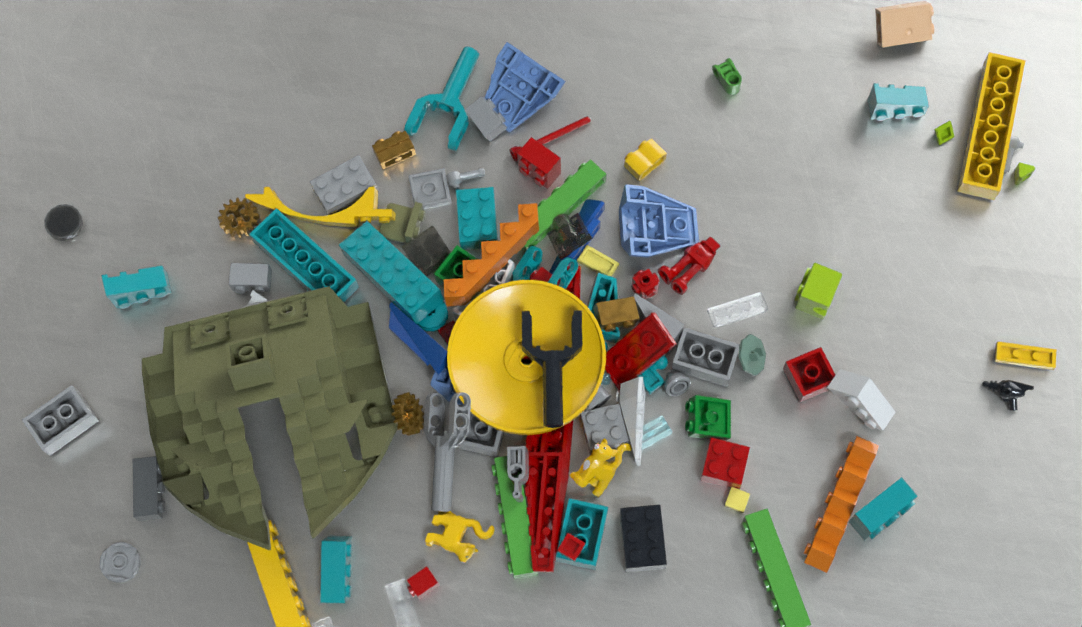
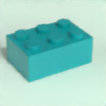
(476, 217)
(883, 509)
(587, 524)

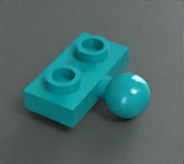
(652, 378)

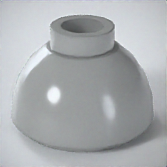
(676, 383)

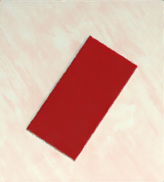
(638, 350)

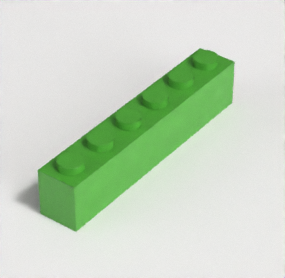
(567, 198)
(515, 524)
(775, 569)

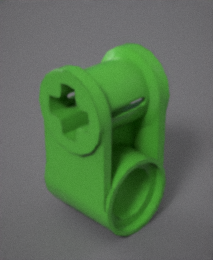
(726, 73)

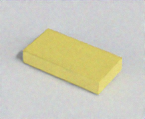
(597, 261)

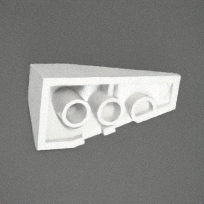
(632, 405)

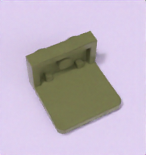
(406, 223)

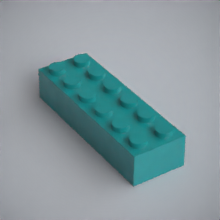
(301, 256)
(391, 272)

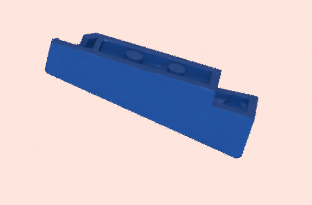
(590, 213)
(417, 340)

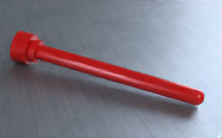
(554, 135)

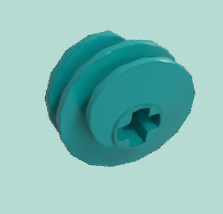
(436, 320)

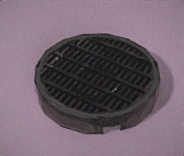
(63, 222)

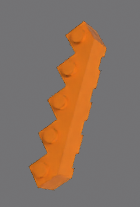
(494, 257)
(840, 504)

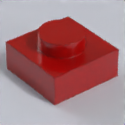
(446, 330)
(571, 547)

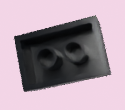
(643, 538)

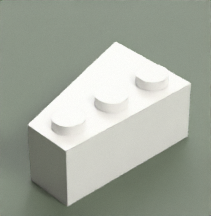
(862, 398)

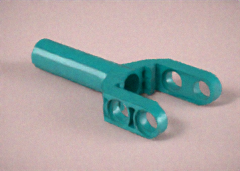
(448, 99)
(532, 265)

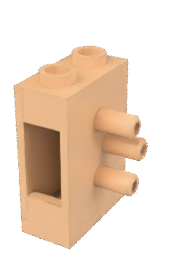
(904, 23)

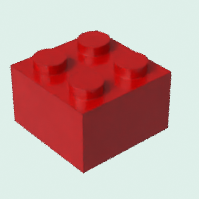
(539, 163)
(809, 374)
(725, 463)

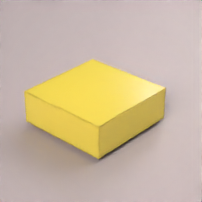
(737, 500)

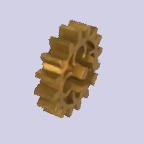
(249, 212)
(408, 414)

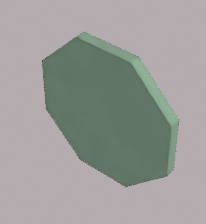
(752, 355)

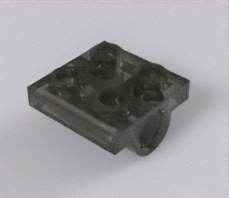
(568, 234)
(427, 251)

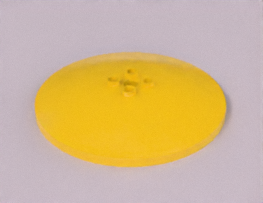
(488, 353)

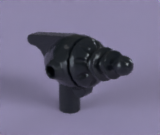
(1009, 391)

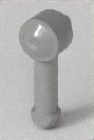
(1013, 145)
(455, 178)

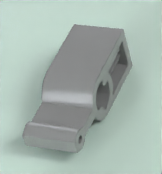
(518, 461)

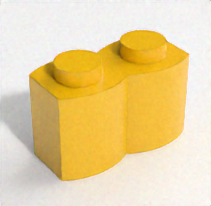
(644, 159)

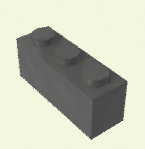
(147, 489)

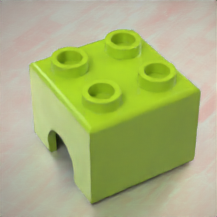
(817, 290)

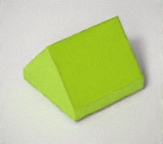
(1022, 172)

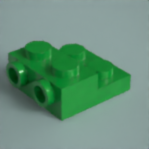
(708, 417)

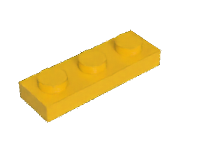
(1025, 355)

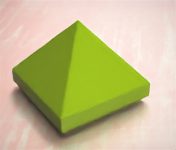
(944, 133)

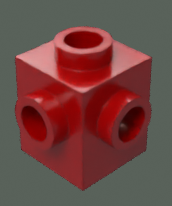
(645, 290)

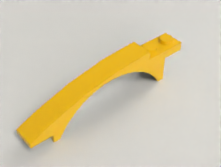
(364, 210)

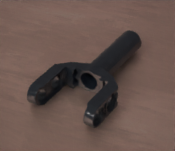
(552, 367)

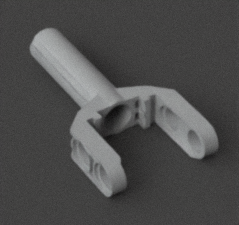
(445, 444)

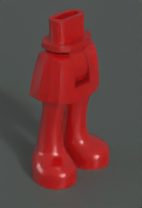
(698, 255)

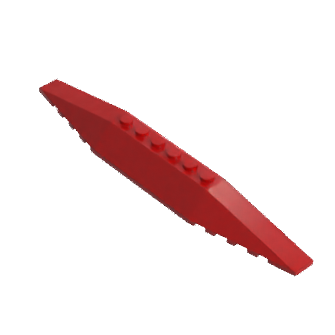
(548, 481)

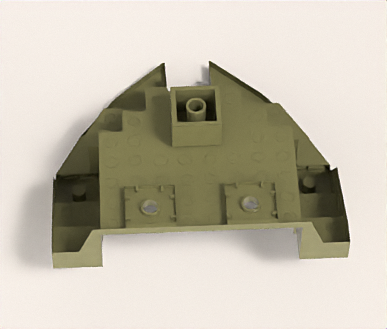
(327, 377)

